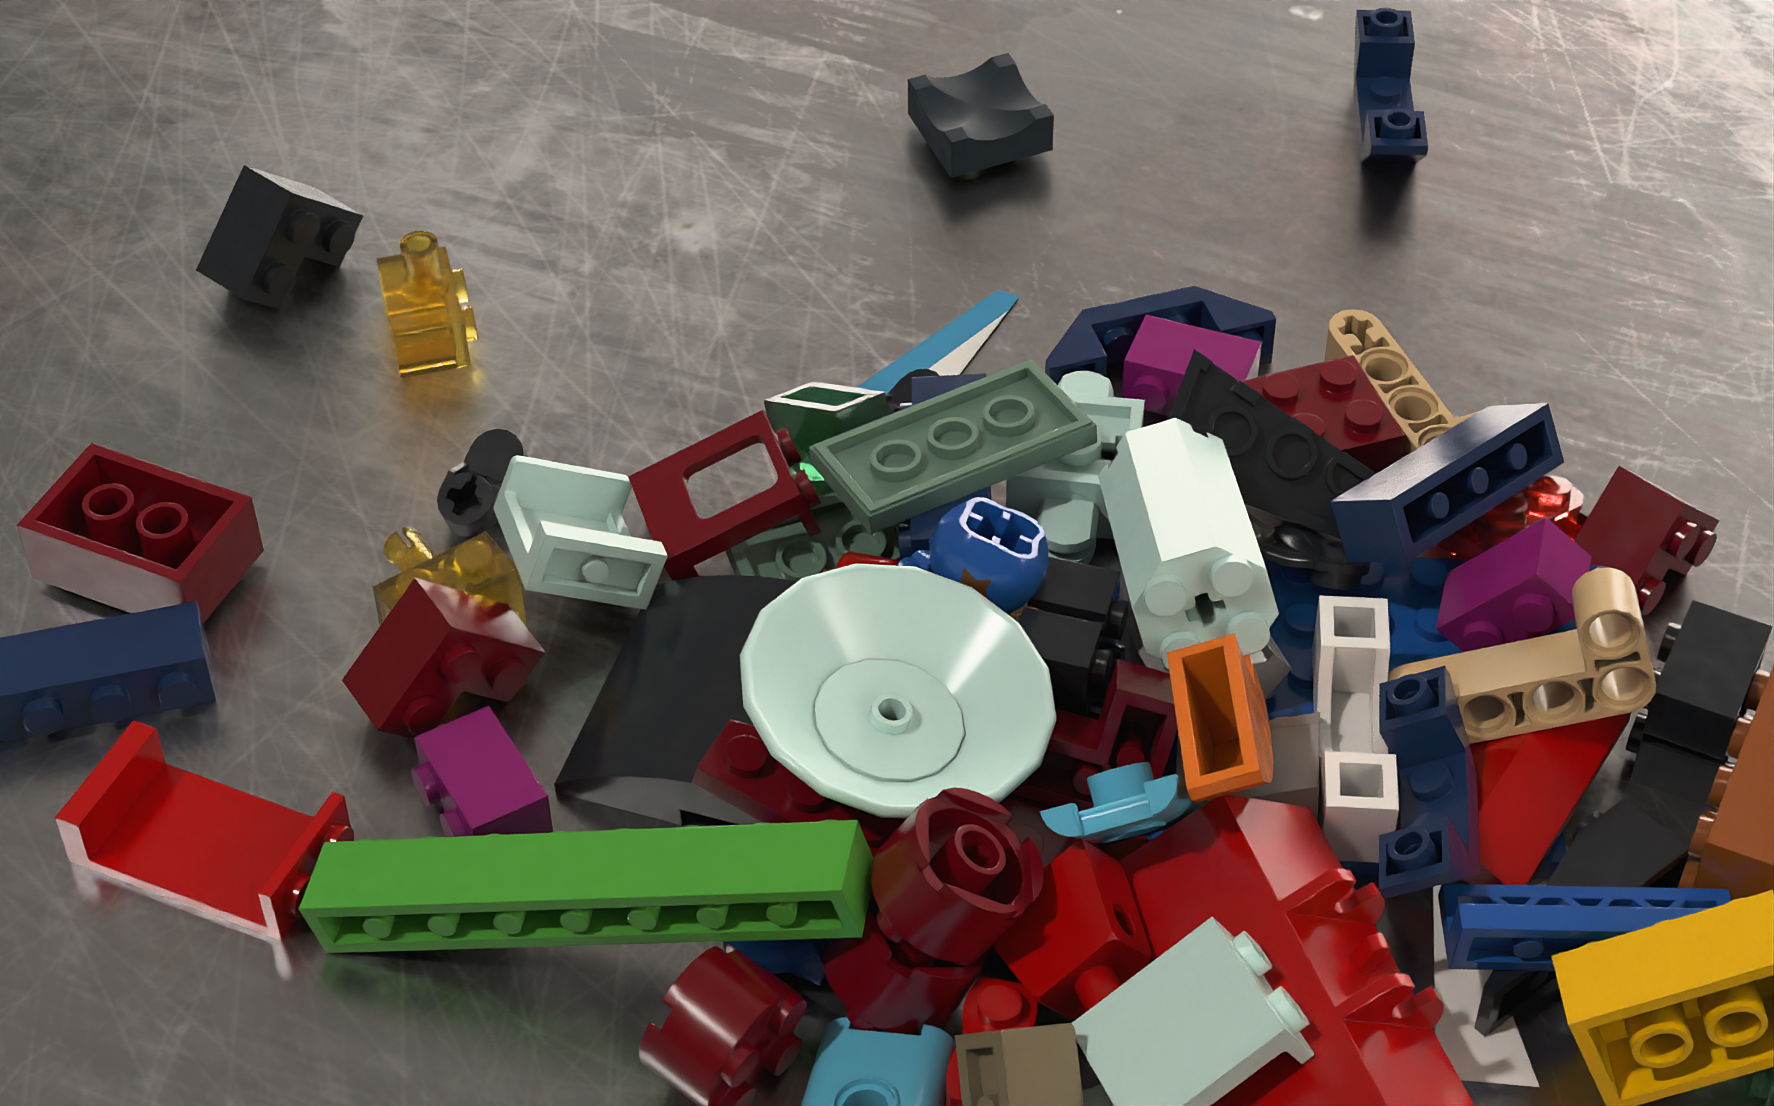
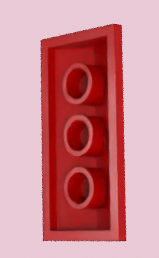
(1530, 792)

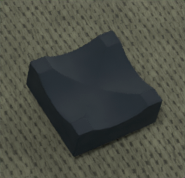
(980, 117)

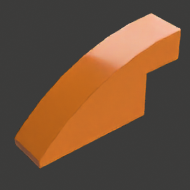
(1220, 719)

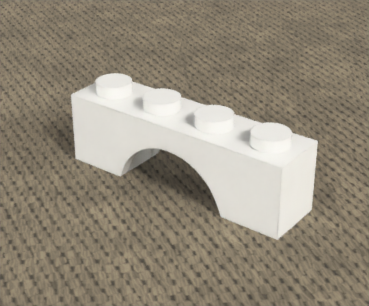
(1354, 763)

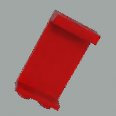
(196, 836)

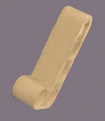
(1392, 374)
(1559, 676)

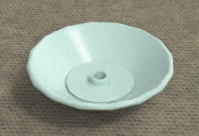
(903, 646)

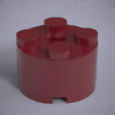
(954, 876)
(894, 983)
(724, 1029)

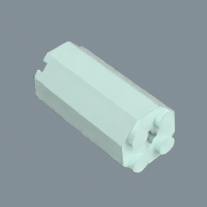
(1186, 541)

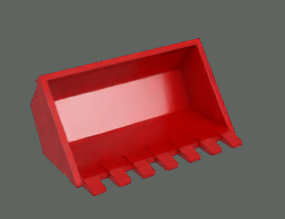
(1278, 879)

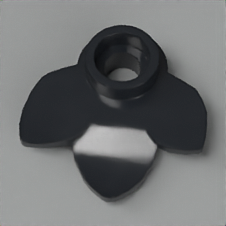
(1325, 558)

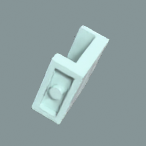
(572, 535)
(1191, 1023)

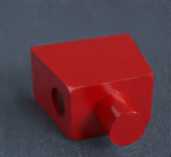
(1078, 933)

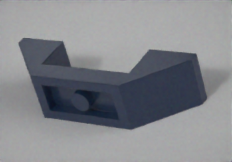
(1382, 89)
(1107, 331)
(1436, 785)

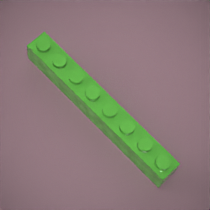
(592, 888)

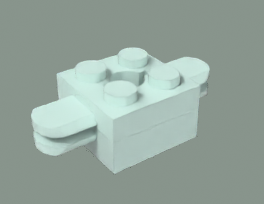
(1067, 491)

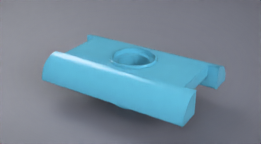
(1125, 806)
(879, 1067)

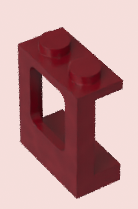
(674, 517)

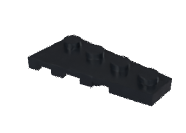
(1274, 456)

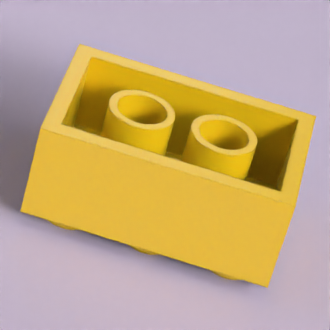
(1674, 1002)

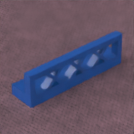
(1530, 923)

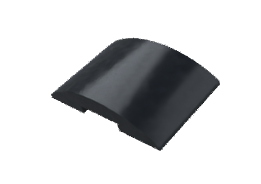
(670, 700)

